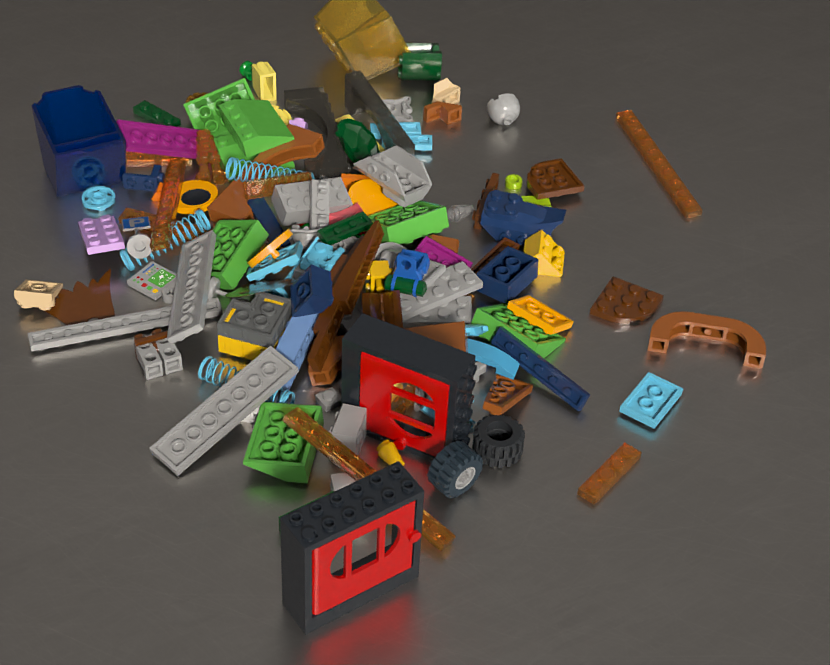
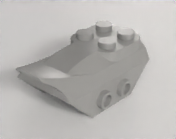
(399, 174)

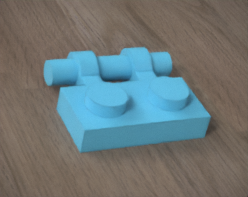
(319, 254)

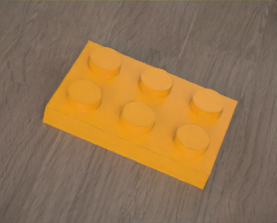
(540, 315)

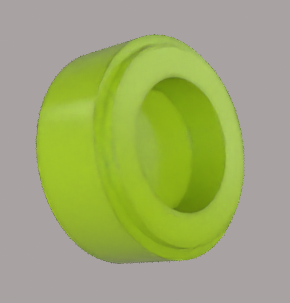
(513, 182)

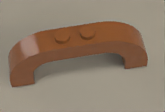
(711, 328)

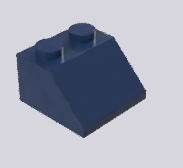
(311, 292)

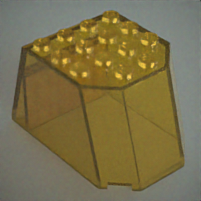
(361, 36)

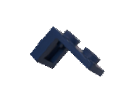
(144, 182)

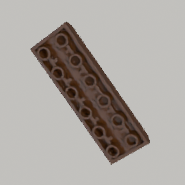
(383, 306)

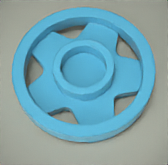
(98, 200)

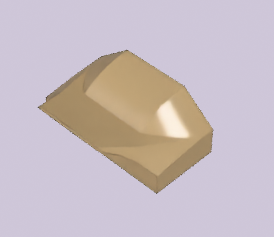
(446, 92)

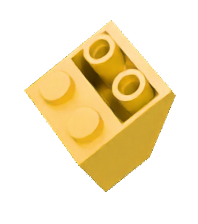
(547, 251)

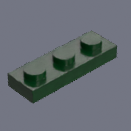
(155, 114)
(345, 228)

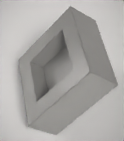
(328, 399)

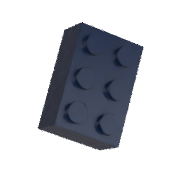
(508, 274)

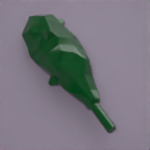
(356, 140)

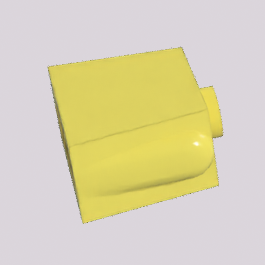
(264, 81)

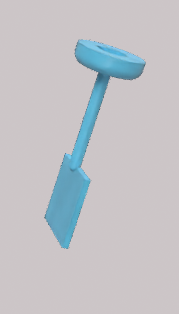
(280, 291)

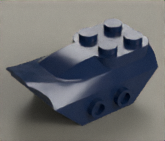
(512, 218)

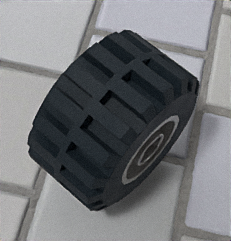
(455, 469)

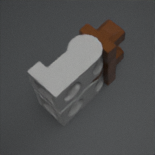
(157, 351)

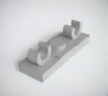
(319, 204)

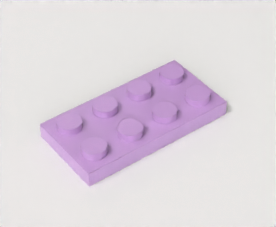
(101, 234)

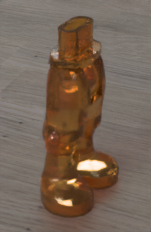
(207, 153)

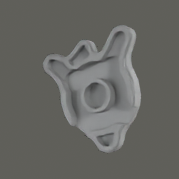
(400, 108)

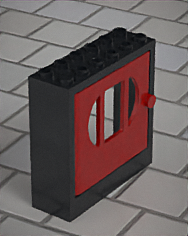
(383, 355)
(324, 526)

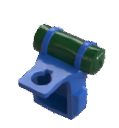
(408, 273)

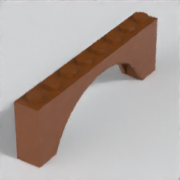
(232, 202)
(451, 334)

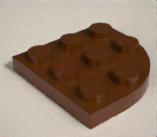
(553, 179)
(625, 302)

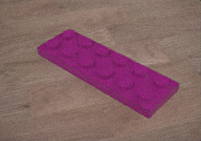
(159, 139)

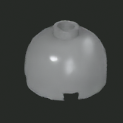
(504, 109)

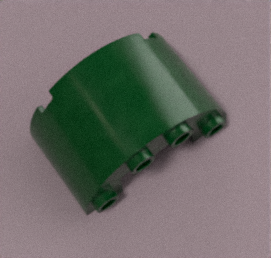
(422, 62)

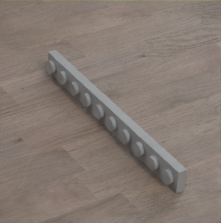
(110, 327)

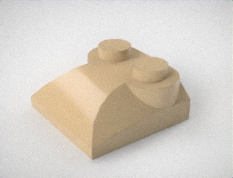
(37, 294)

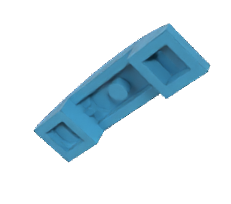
(494, 357)

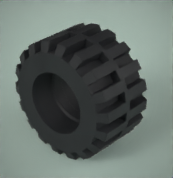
(498, 440)

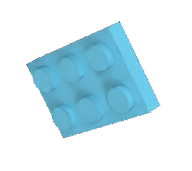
(288, 256)
(651, 400)

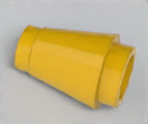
(388, 452)

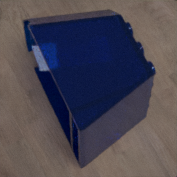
(79, 140)

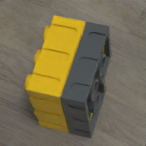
(254, 326)

